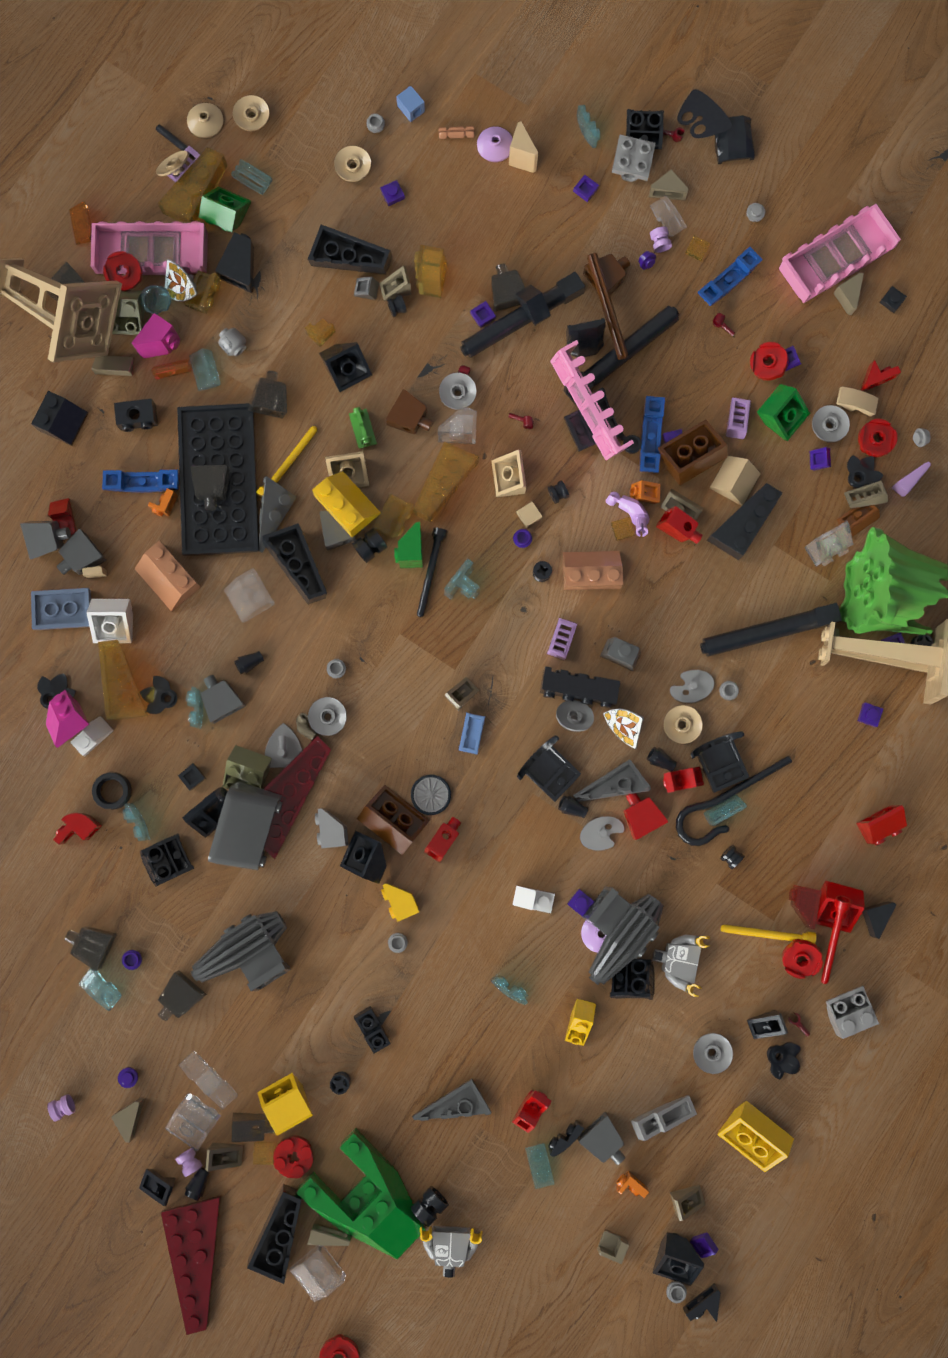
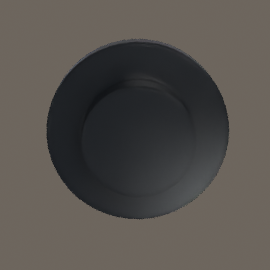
(635, 447)

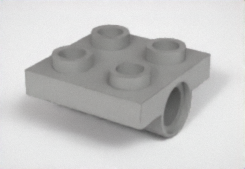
(633, 158)

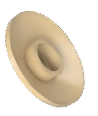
(250, 106)
(205, 127)
(352, 156)
(172, 164)
(692, 722)

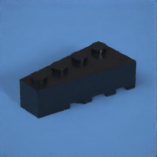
(346, 252)
(742, 527)
(295, 559)
(579, 687)
(274, 1244)

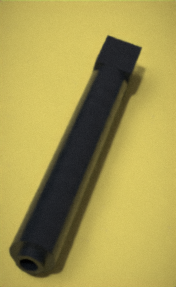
(564, 292)
(634, 344)
(771, 630)

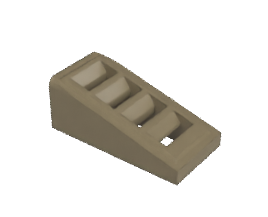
(876, 491)
(327, 1236)

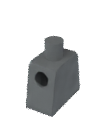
(333, 532)
(43, 537)
(79, 554)
(621, 653)
(220, 699)
(603, 1140)

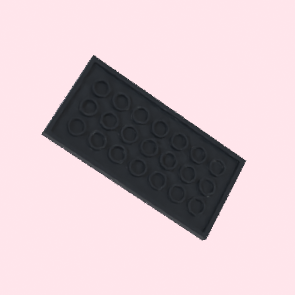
(218, 438)

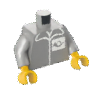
(681, 961)
(450, 1246)

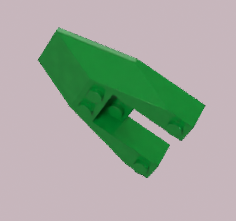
(375, 1209)

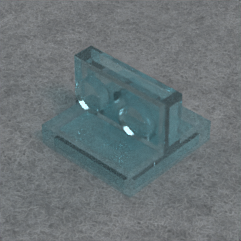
(461, 581)

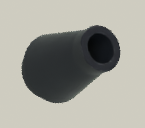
(248, 662)
(660, 759)
(572, 807)
(197, 1184)

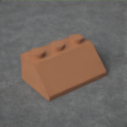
(592, 570)
(166, 576)

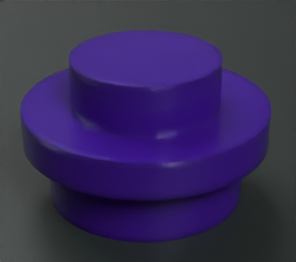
(647, 260)
(522, 538)
(131, 959)
(127, 1077)

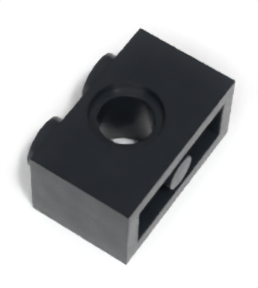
(126, 410)

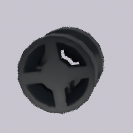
(396, 305)
(558, 492)
(542, 575)
(924, 640)
(732, 857)
(338, 1086)

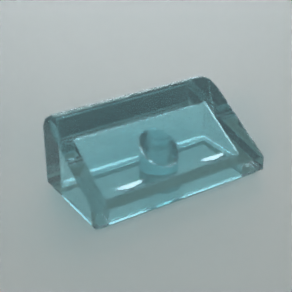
(204, 369)
(724, 810)

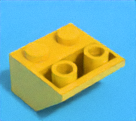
(285, 1103)

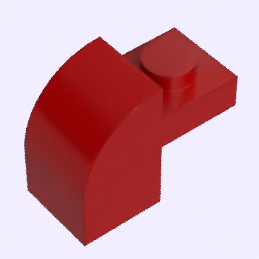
(683, 779)
(79, 823)
(531, 1110)

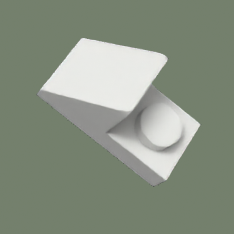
(91, 736)
(533, 899)

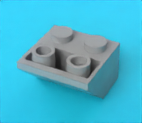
(332, 831)
(851, 1013)

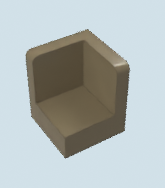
(613, 1246)

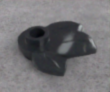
(863, 470)
(52, 688)
(156, 695)
(785, 1061)

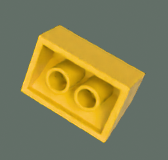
(345, 502)
(756, 1136)

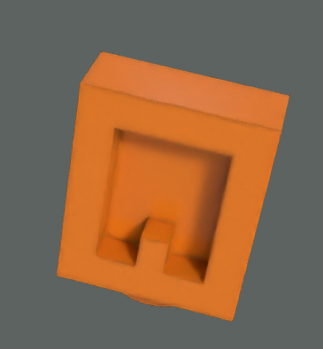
(645, 491)
(166, 502)
(634, 1183)

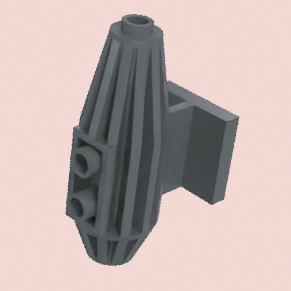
(626, 930)
(249, 948)

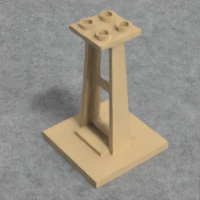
(82, 315)
(921, 658)

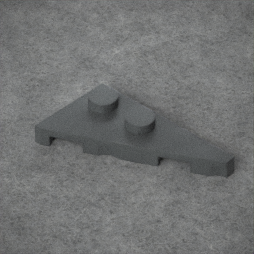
(275, 505)
(620, 781)
(461, 1101)

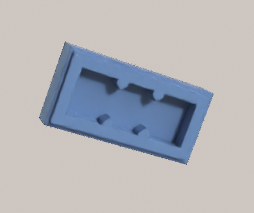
(471, 733)

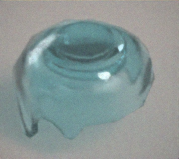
(155, 299)

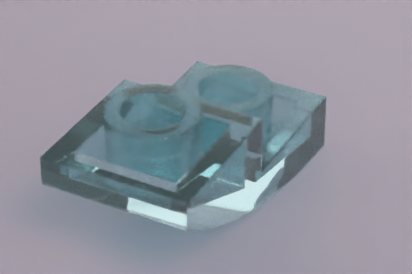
(587, 128)
(195, 700)
(133, 815)
(100, 990)
(515, 993)
(539, 1166)

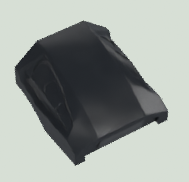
(645, 126)
(735, 142)
(589, 336)
(165, 860)
(634, 980)

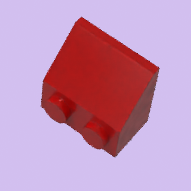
(882, 824)
(827, 910)

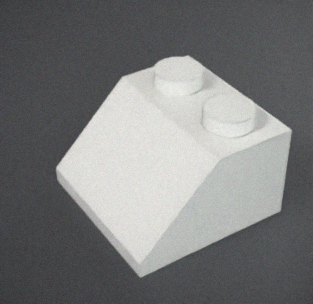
(110, 620)

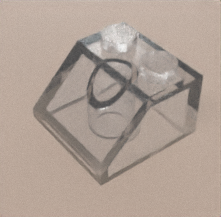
(459, 427)
(830, 544)
(248, 595)
(192, 1121)
(318, 1273)

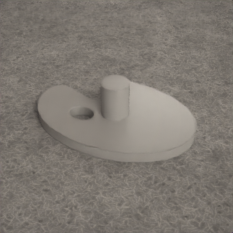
(697, 683)
(596, 836)

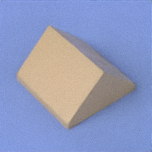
(522, 150)
(352, 465)
(509, 474)
(735, 479)

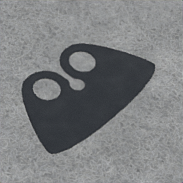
(713, 116)

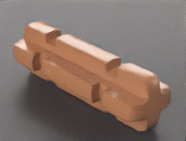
(456, 132)

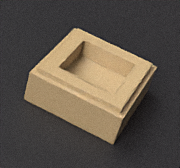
(529, 514)
(94, 572)

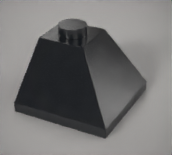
(345, 365)
(365, 858)
(677, 1260)

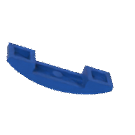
(731, 277)
(651, 434)
(140, 481)

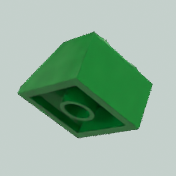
(223, 209)
(784, 411)
(410, 548)

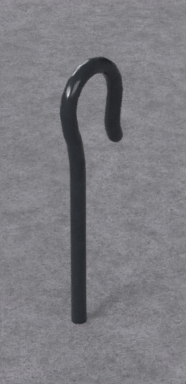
(719, 799)

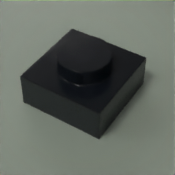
(893, 299)
(191, 777)

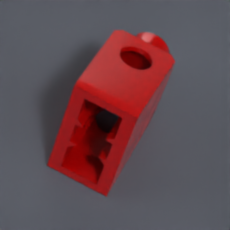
(679, 525)
(642, 816)
(438, 845)

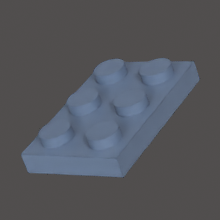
(60, 608)

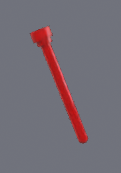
(841, 905)

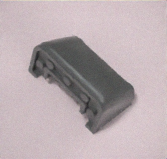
(244, 826)

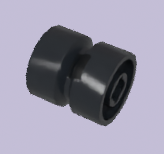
(369, 545)
(424, 1211)

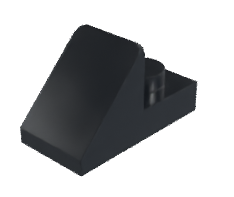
(157, 1186)
(708, 1299)

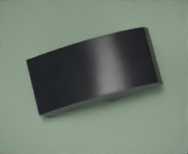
(372, 1029)
(561, 1143)

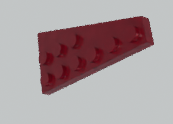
(294, 785)
(191, 1247)

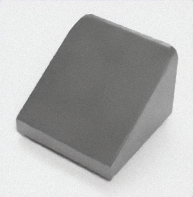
(366, 288)

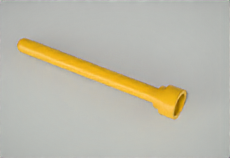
(291, 458)
(809, 936)

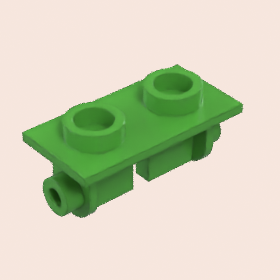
(362, 428)

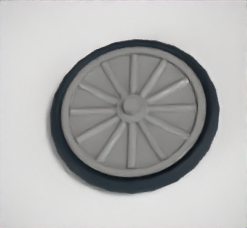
(430, 794)

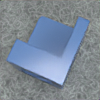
(410, 103)

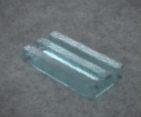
(239, 169)

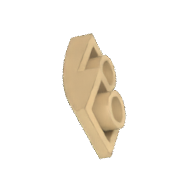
(856, 399)

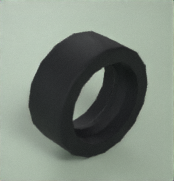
(96, 790)

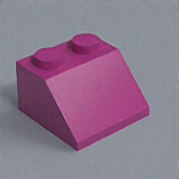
(156, 338)
(64, 718)

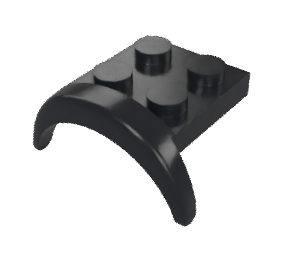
(580, 430)
(721, 761)
(549, 770)
(206, 814)

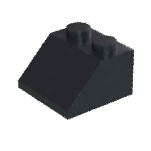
(59, 418)

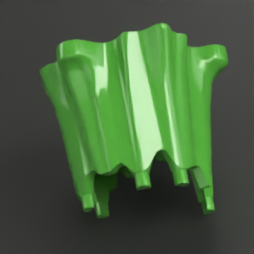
(890, 587)

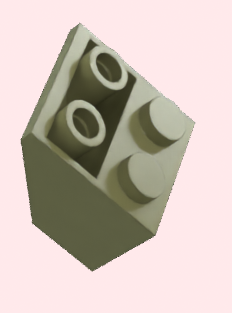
(129, 313)
(246, 767)

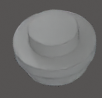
(375, 123)
(755, 212)
(921, 437)
(336, 668)
(729, 690)
(397, 942)
(676, 1292)

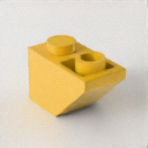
(401, 901)
(580, 1022)

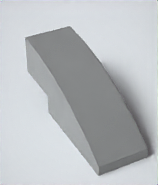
(663, 1118)

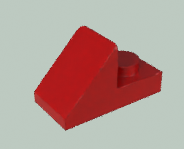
(875, 377)
(62, 512)

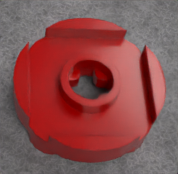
(127, 260)
(772, 371)
(885, 431)
(805, 968)
(304, 1153)
(339, 1345)

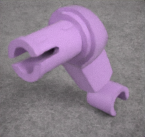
(635, 509)

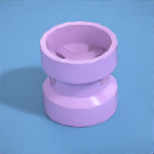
(660, 239)
(62, 1107)
(188, 1161)

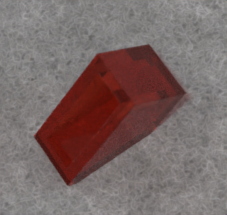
(806, 904)

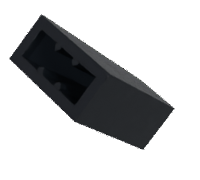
(238, 262)

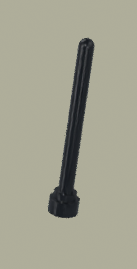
(438, 536)

